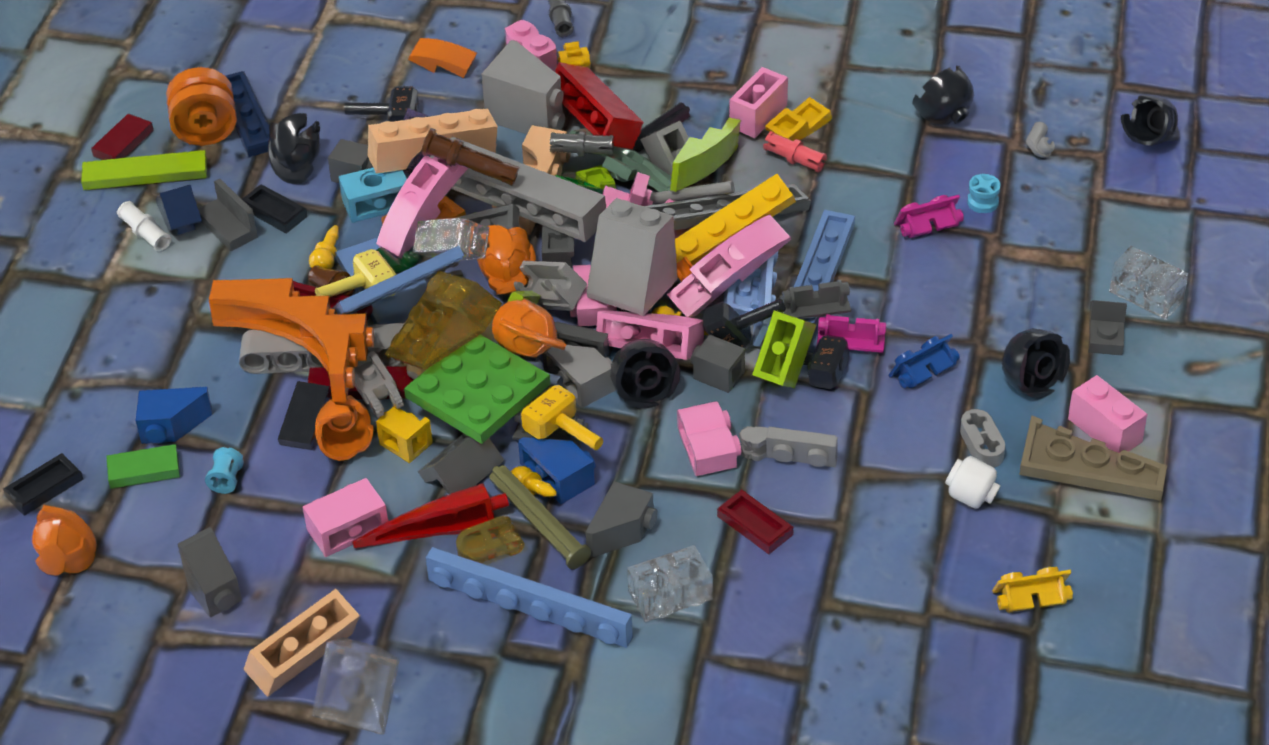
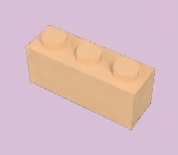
(300, 642)

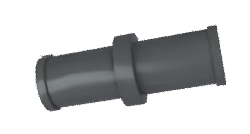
(560, 15)
(581, 143)

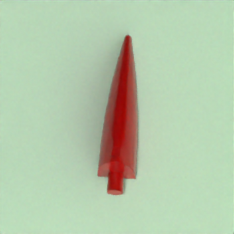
(439, 517)

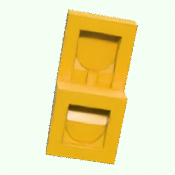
(800, 122)

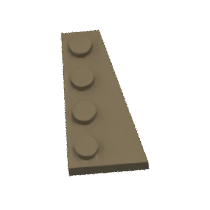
(1074, 461)

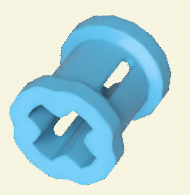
(224, 470)

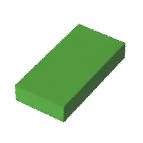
(143, 466)

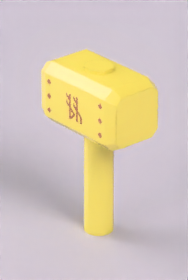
(369, 270)

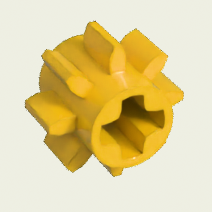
(574, 55)

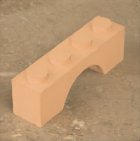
(398, 142)
(538, 155)

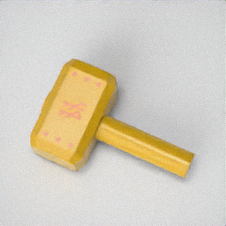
(556, 410)

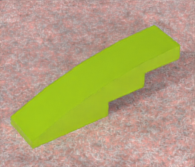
(704, 155)

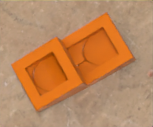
(450, 56)

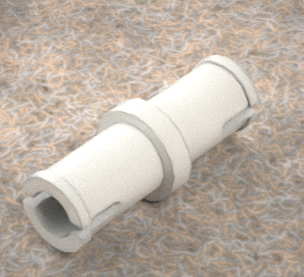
(144, 226)

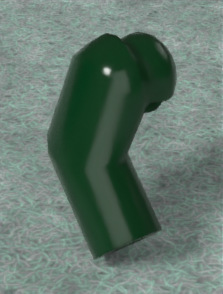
(397, 264)

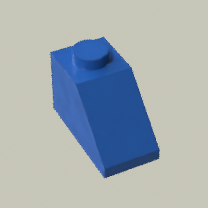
(171, 413)
(559, 464)

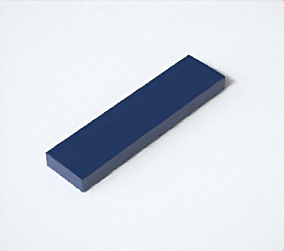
(250, 122)

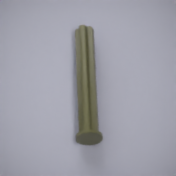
(540, 517)

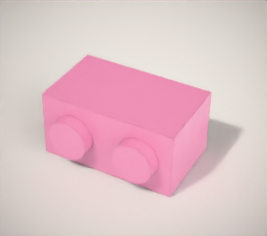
(759, 101)
(1107, 415)
(344, 516)

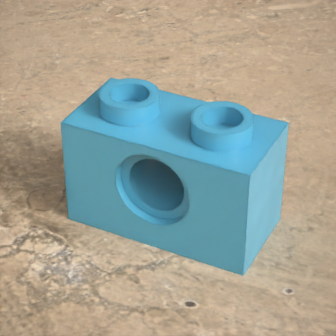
(370, 193)

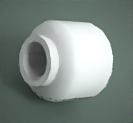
(972, 482)

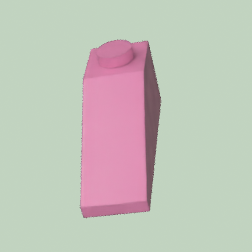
(675, 332)

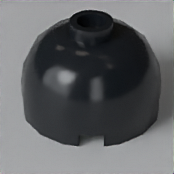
(946, 97)
(1035, 362)
(644, 373)

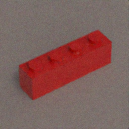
(598, 105)

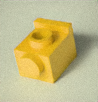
(404, 433)

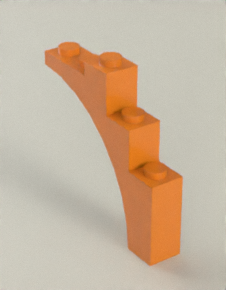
(306, 320)

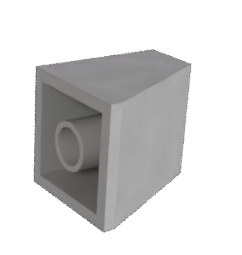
(522, 91)
(632, 257)

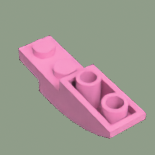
(417, 202)
(727, 263)

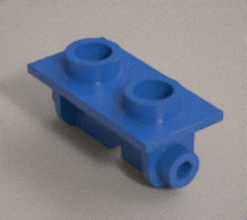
(913, 368)

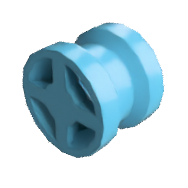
(983, 193)

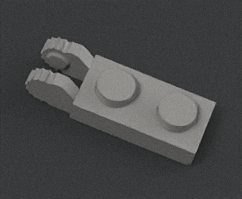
(376, 384)
(789, 445)

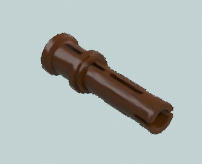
(456, 153)

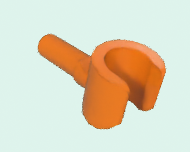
(683, 268)

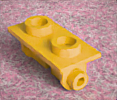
(1018, 589)

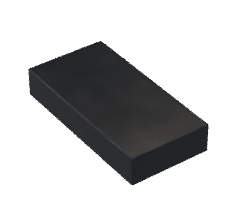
(275, 208)
(300, 419)
(43, 484)

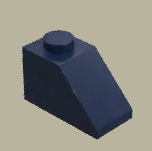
(179, 209)

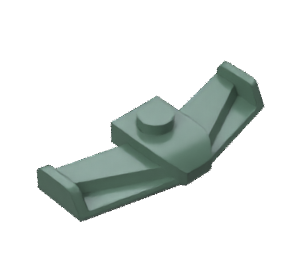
(627, 163)

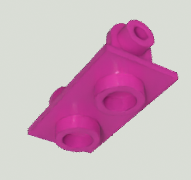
(916, 218)
(861, 336)

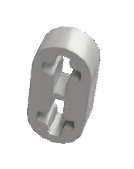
(989, 436)

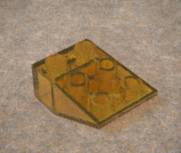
(443, 320)

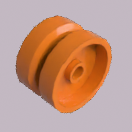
(201, 106)

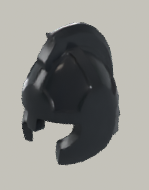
(1152, 121)
(293, 152)

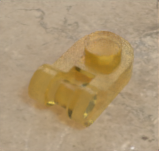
(478, 543)

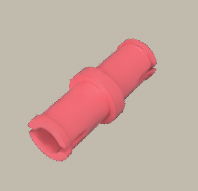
(794, 151)

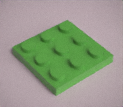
(477, 387)

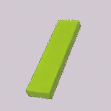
(144, 170)

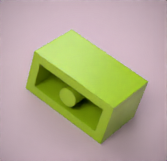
(784, 349)

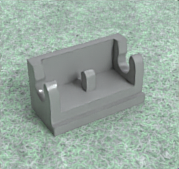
(555, 282)

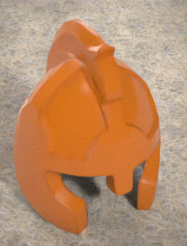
(504, 257)
(525, 329)
(343, 429)
(62, 541)

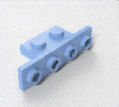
(754, 293)

